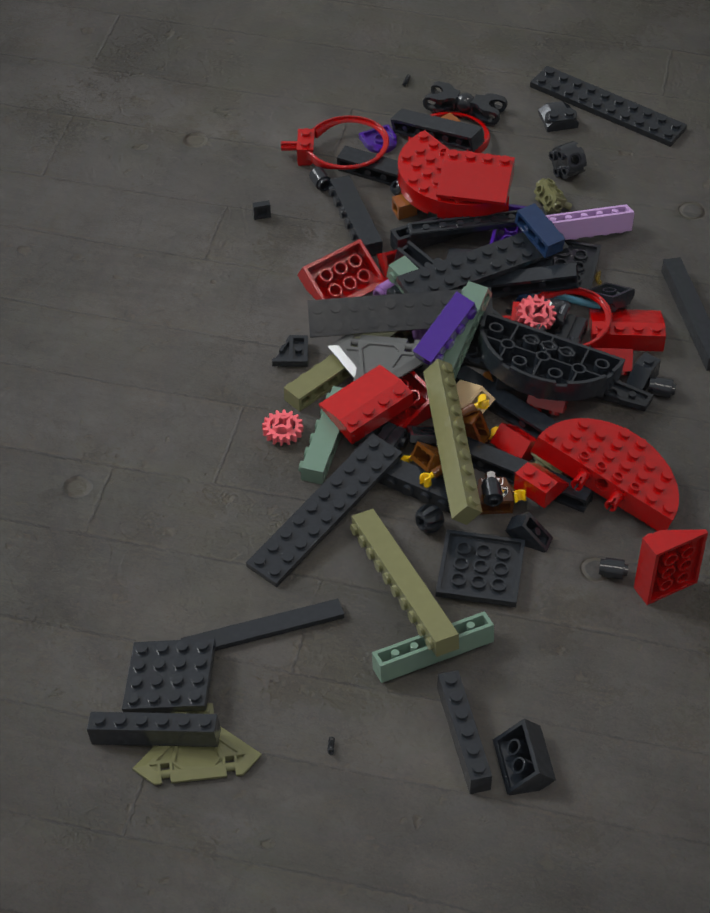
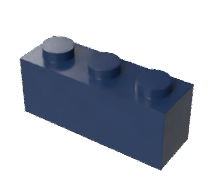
(540, 230)

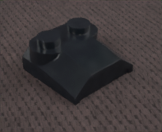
(558, 116)
(615, 295)

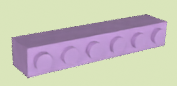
(593, 221)

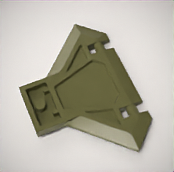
(197, 763)

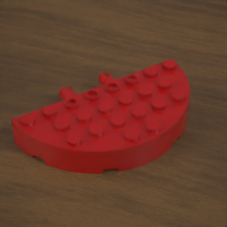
(419, 178)
(614, 466)

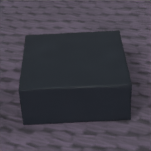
(261, 210)

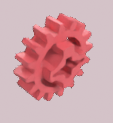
(536, 311)
(282, 427)

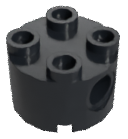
(568, 160)

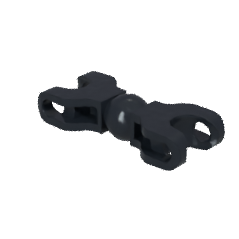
(479, 106)

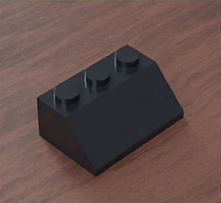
(524, 758)

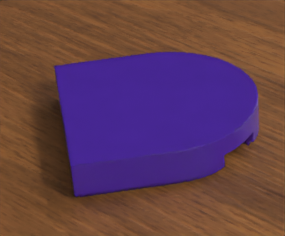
(373, 141)

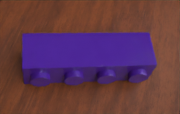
(445, 329)

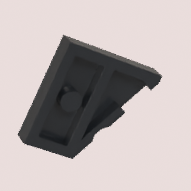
(293, 352)

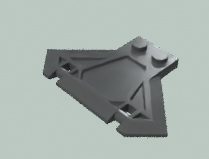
(375, 351)

